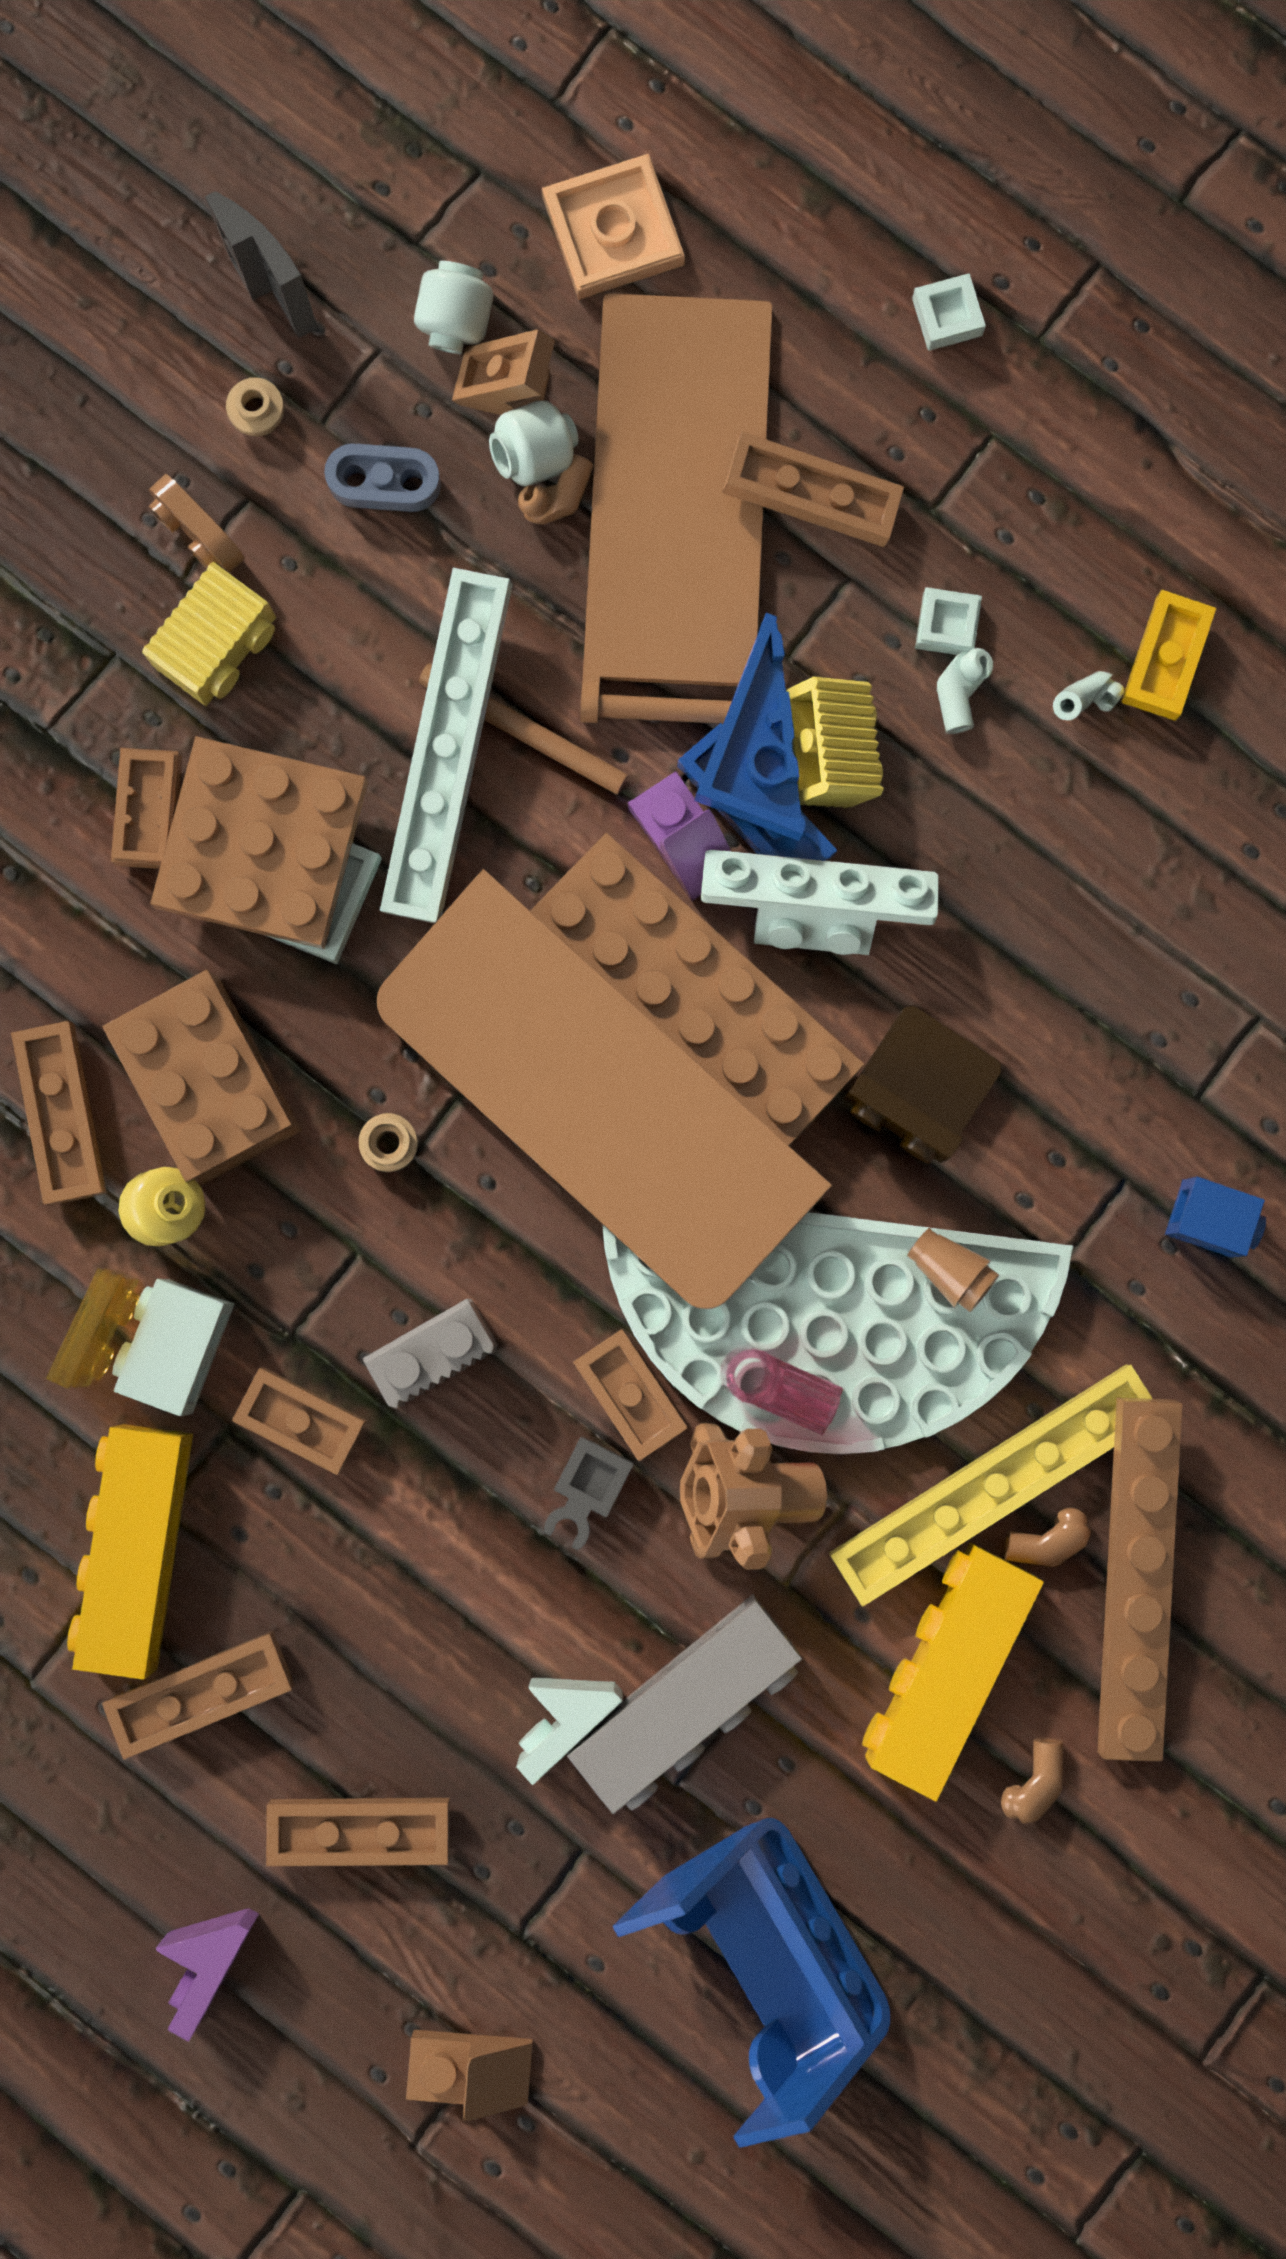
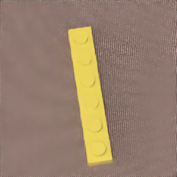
(986, 1489)

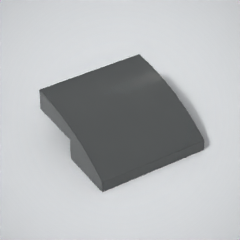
(262, 261)

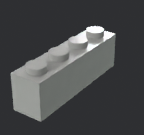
(684, 1704)

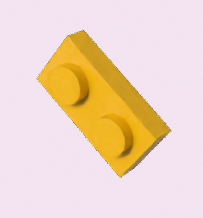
(1168, 655)

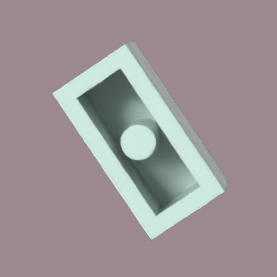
(171, 1346)

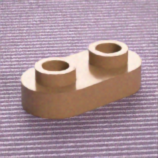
(177, 509)

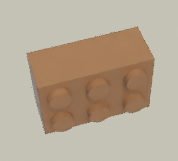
(201, 1078)

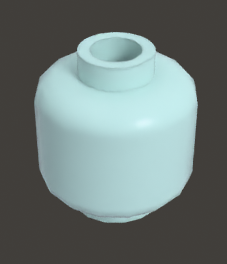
(453, 306)
(533, 443)

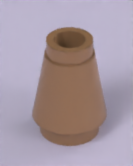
(953, 1269)

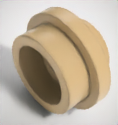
(260, 421)
(370, 1137)

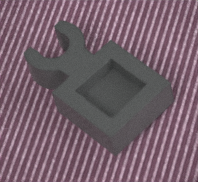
(591, 1483)

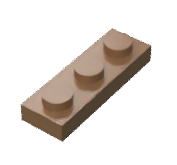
(813, 489)
(58, 1113)
(198, 1695)
(358, 1832)

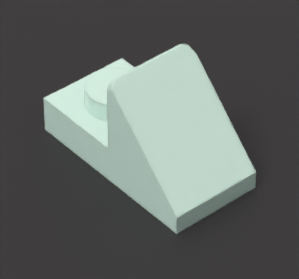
(577, 1710)

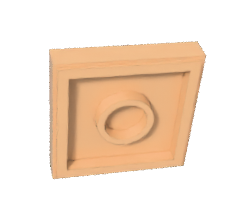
(613, 226)

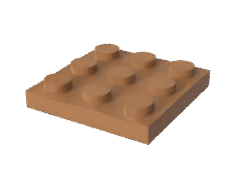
(259, 842)

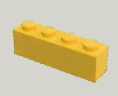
(131, 1551)
(951, 1671)

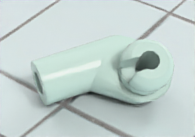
(958, 684)

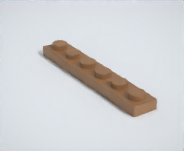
(1139, 1579)

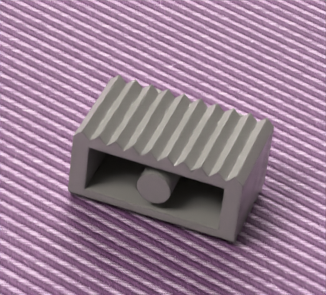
(431, 1353)

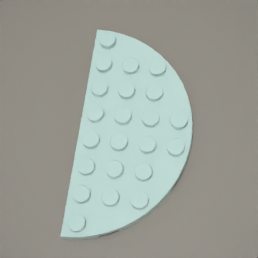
(857, 1314)

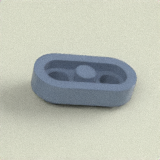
(385, 474)

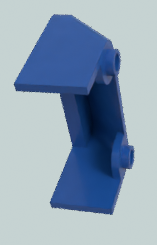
(791, 1960)

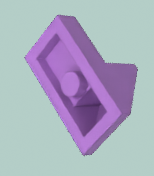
(678, 830)
(209, 1952)

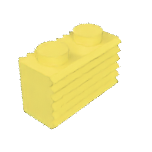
(211, 635)
(835, 742)

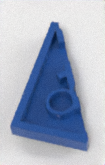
(753, 759)

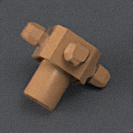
(738, 1495)

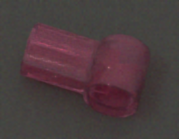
(785, 1390)

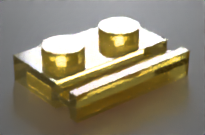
(86, 1347)

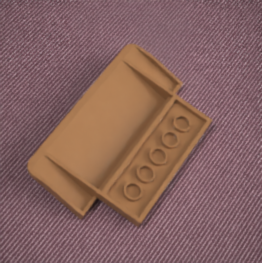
(629, 1062)

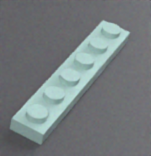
(446, 745)

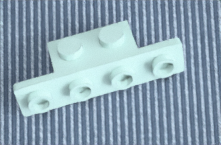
(818, 900)

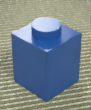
(1216, 1218)

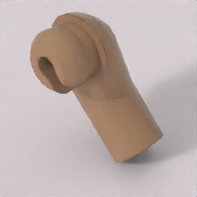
(559, 500)
(1053, 1547)

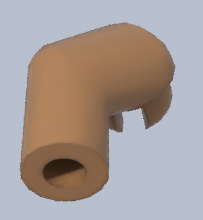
(1042, 1788)

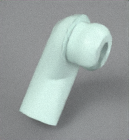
(1079, 695)

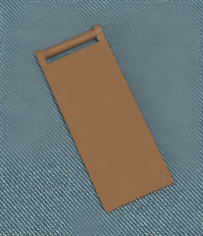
(667, 548)

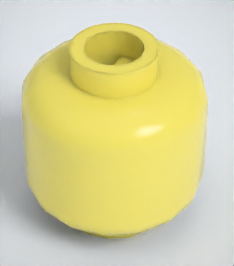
(146, 1215)

